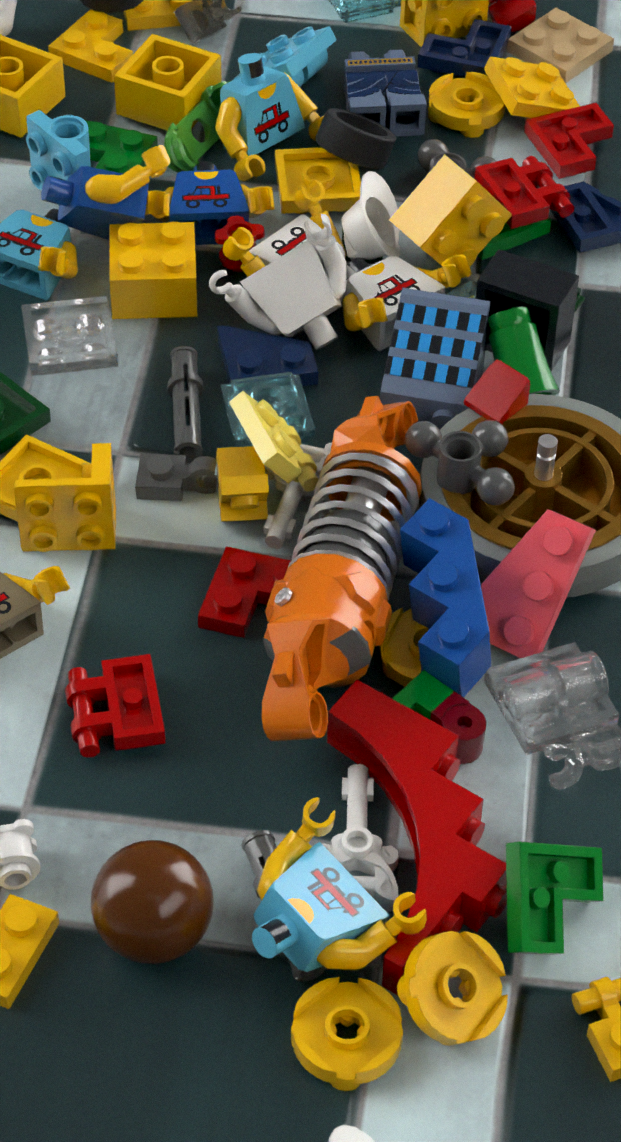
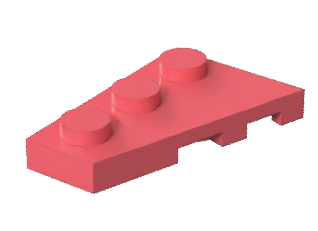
(533, 583)

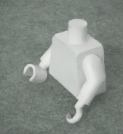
(294, 289)

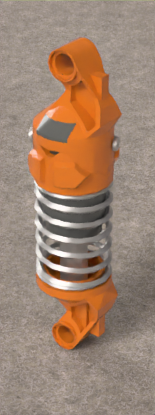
(342, 573)

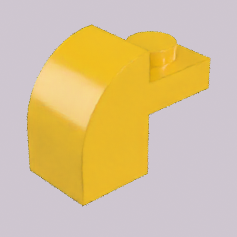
(241, 484)

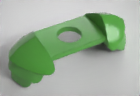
(179, 141)

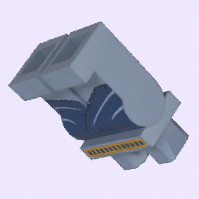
(385, 90)

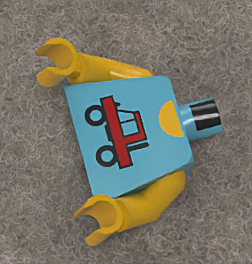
(260, 112)
(36, 253)
(319, 909)

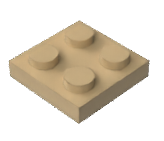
(561, 42)

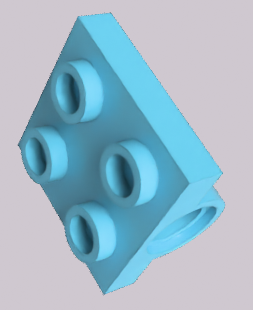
(300, 55)
(56, 146)

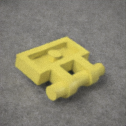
(275, 441)

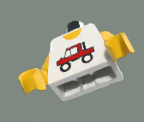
(284, 239)
(376, 290)

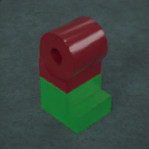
(448, 709)

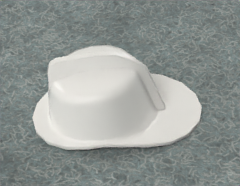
(367, 223)

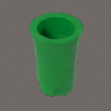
(518, 345)

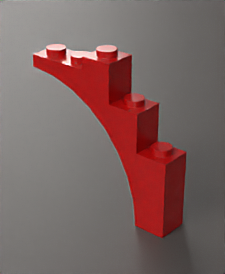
(415, 768)

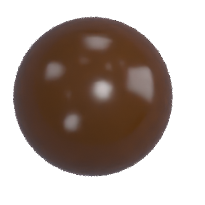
(152, 902)

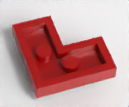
(565, 135)
(237, 588)

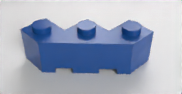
(447, 596)

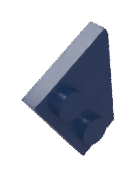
(594, 219)
(260, 354)

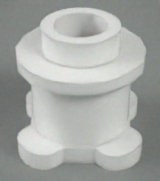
(17, 860)

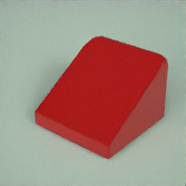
(513, 13)
(499, 393)

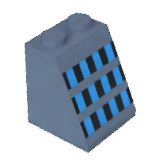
(435, 353)

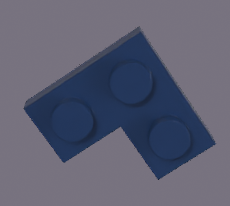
(469, 55)

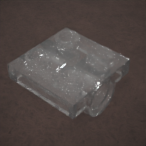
(552, 696)

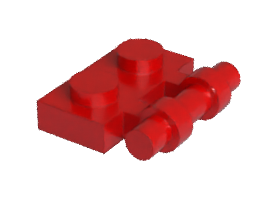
(524, 190)
(132, 705)

